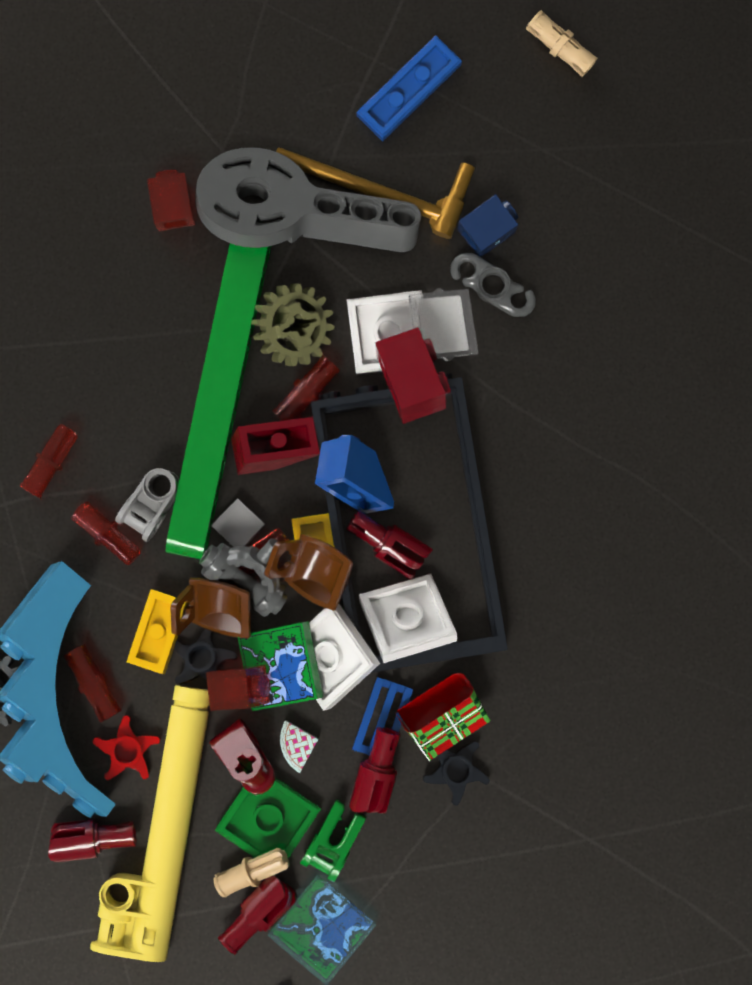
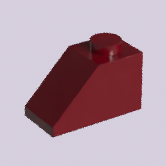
(274, 444)

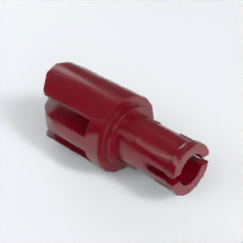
(390, 544)
(376, 775)
(87, 839)
(259, 912)

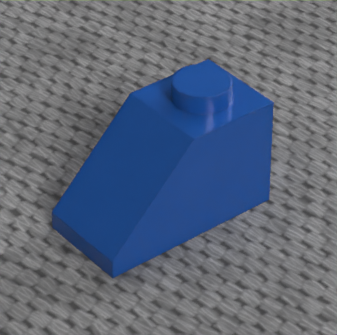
(353, 474)

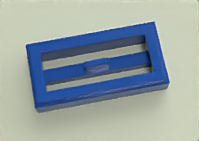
(393, 687)

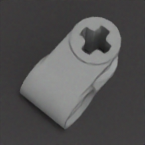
(148, 504)

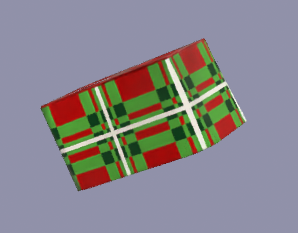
(443, 715)

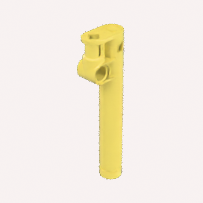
(146, 918)

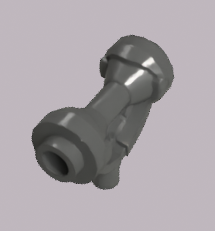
(224, 564)

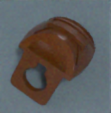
(314, 570)
(213, 606)

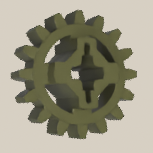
(300, 337)

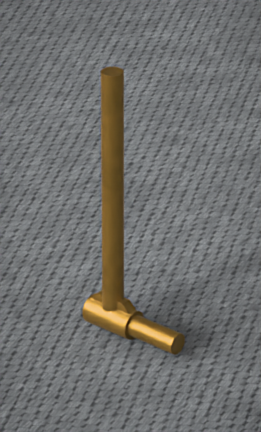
(442, 215)

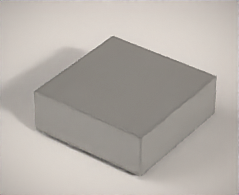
(238, 524)

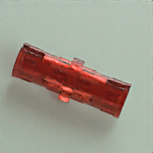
(306, 389)
(92, 683)

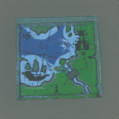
(322, 929)

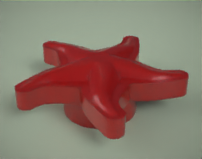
(126, 750)

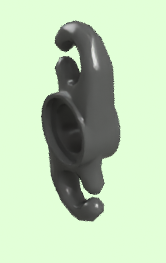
(482, 270)

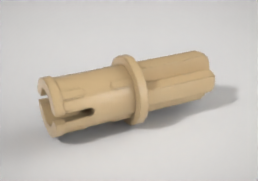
(251, 872)

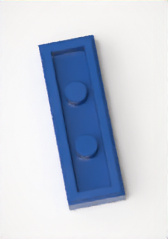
(409, 88)

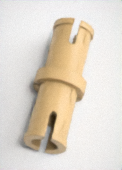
(561, 43)

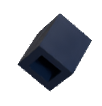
(488, 225)

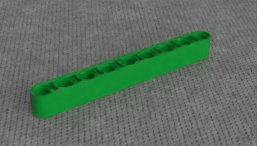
(217, 401)

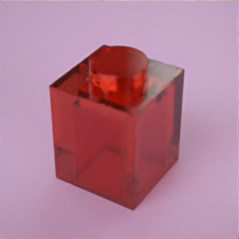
(170, 200)
(238, 687)

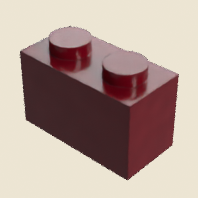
(411, 375)

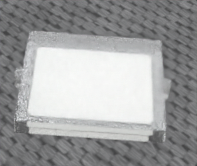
(445, 320)

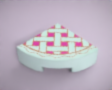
(296, 745)

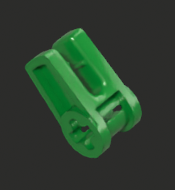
(322, 845)

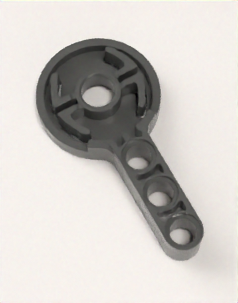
(304, 207)

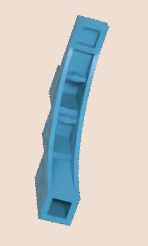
(30, 694)

